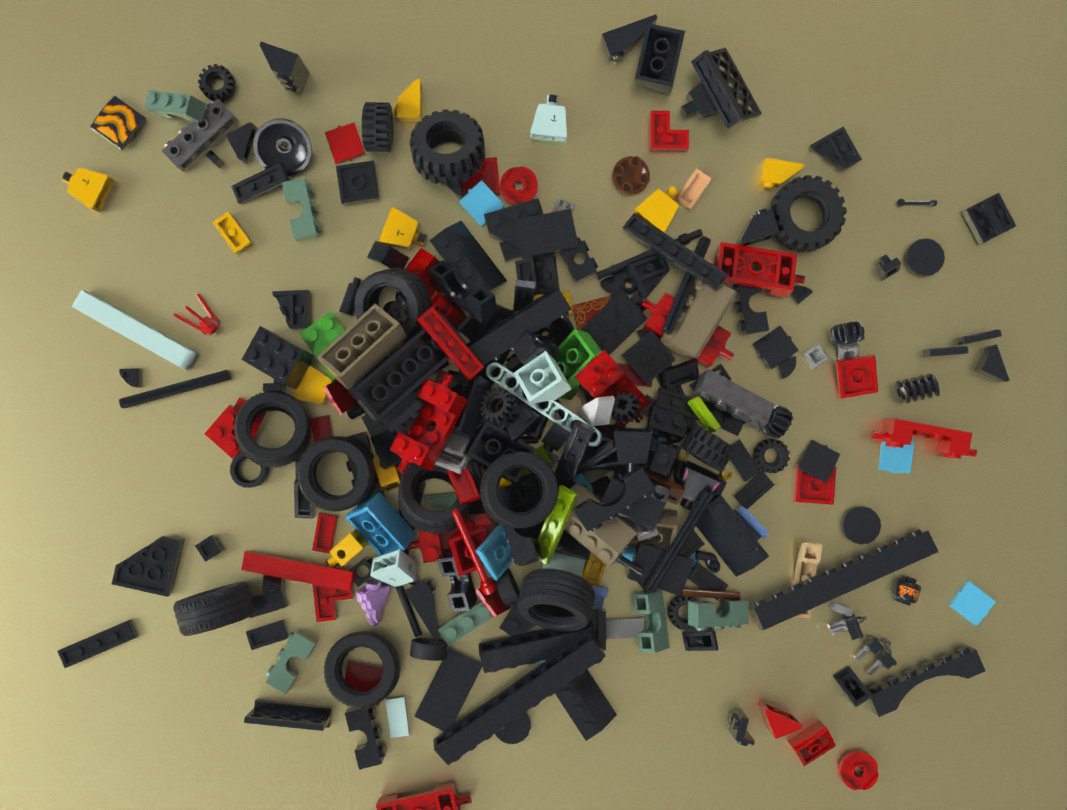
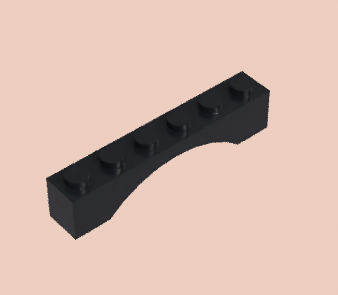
(888, 695)

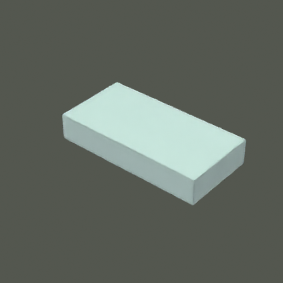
(397, 716)

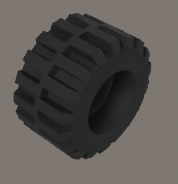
(377, 126)
(708, 448)

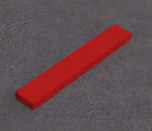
(298, 571)

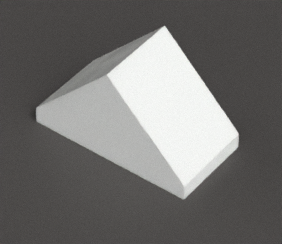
(598, 410)

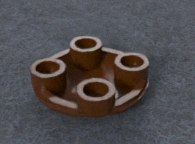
(631, 175)

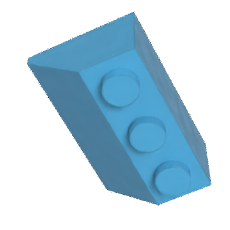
(381, 525)

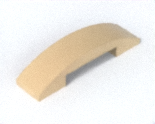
(806, 567)

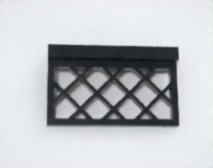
(718, 88)
(290, 715)

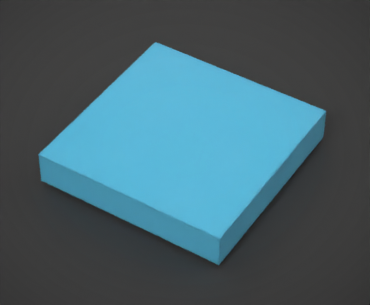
(495, 552)

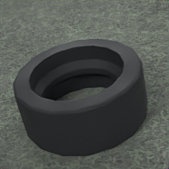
(234, 467)
(508, 588)
(428, 649)

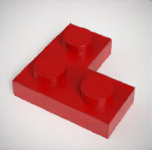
(662, 137)
(222, 432)
(325, 601)

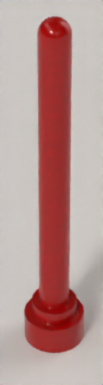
(487, 585)

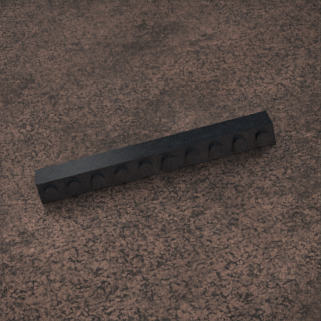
(843, 580)
(519, 698)

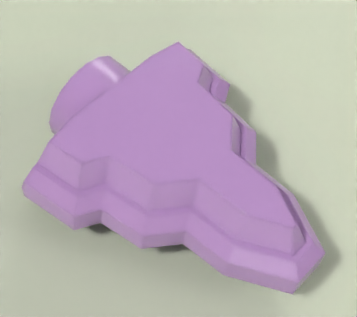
(373, 599)

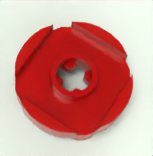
(518, 175)
(856, 759)

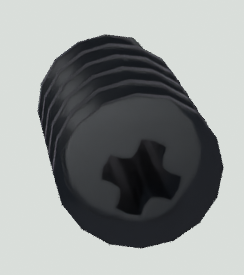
(917, 386)

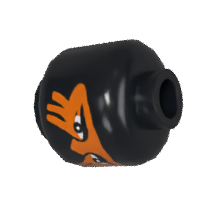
(906, 590)

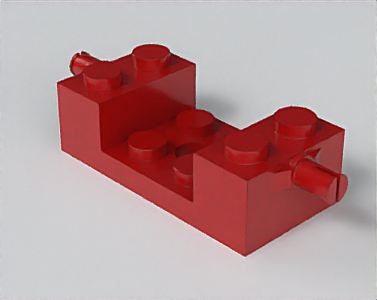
(776, 268)
(713, 348)
(605, 377)
(439, 406)
(950, 442)
(435, 544)
(441, 798)

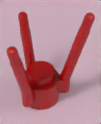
(208, 325)

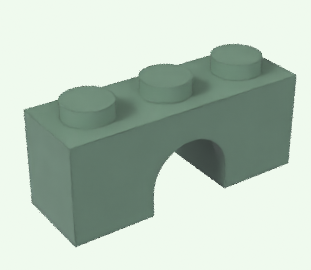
(171, 104)
(306, 225)
(703, 614)
(464, 623)
(655, 635)
(282, 675)

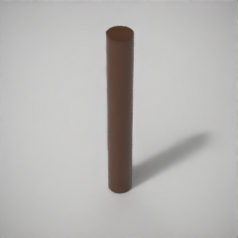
(711, 593)

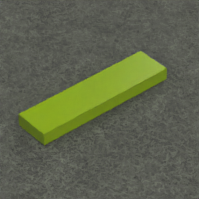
(556, 522)

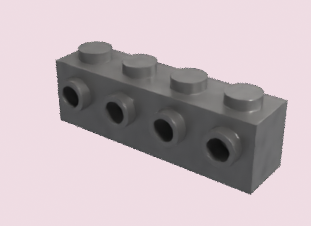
(199, 136)
(733, 399)

